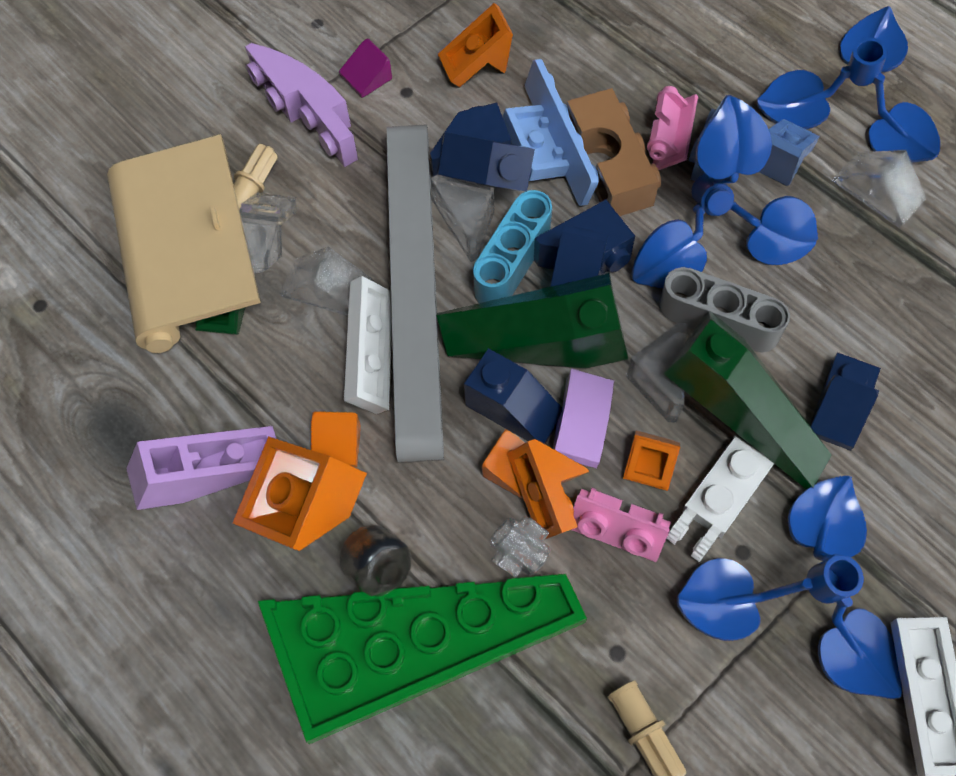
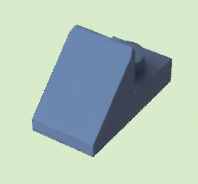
(788, 150)

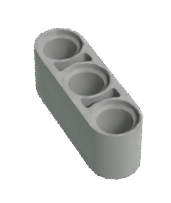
(744, 305)

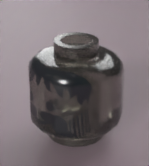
(375, 560)

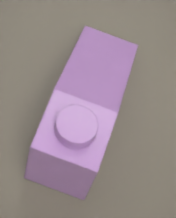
(193, 465)

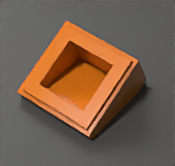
(336, 435)
(652, 460)
(497, 464)

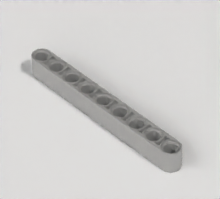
(413, 297)

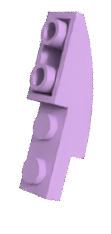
(306, 96)

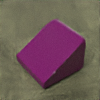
(366, 69)

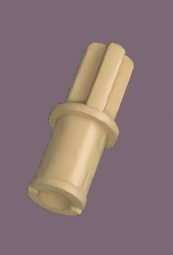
(254, 173)
(646, 731)

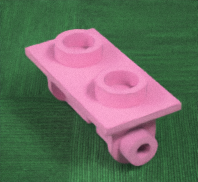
(673, 129)
(637, 531)

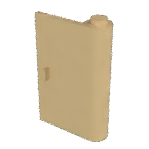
(180, 239)

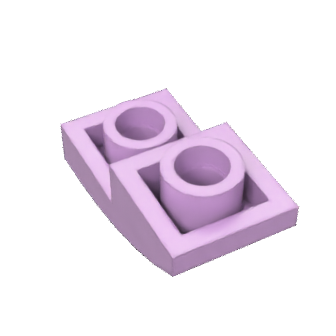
(584, 417)

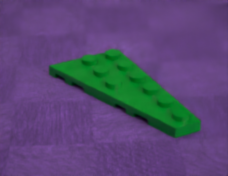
(373, 653)

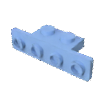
(552, 135)

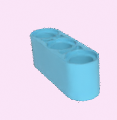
(514, 231)

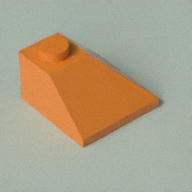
(297, 494)

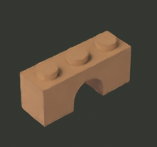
(605, 127)

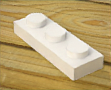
(368, 346)
(929, 691)

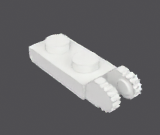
(722, 495)

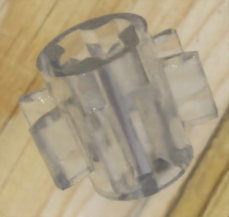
(520, 546)

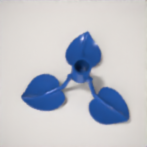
(868, 49)
(729, 144)
(854, 654)

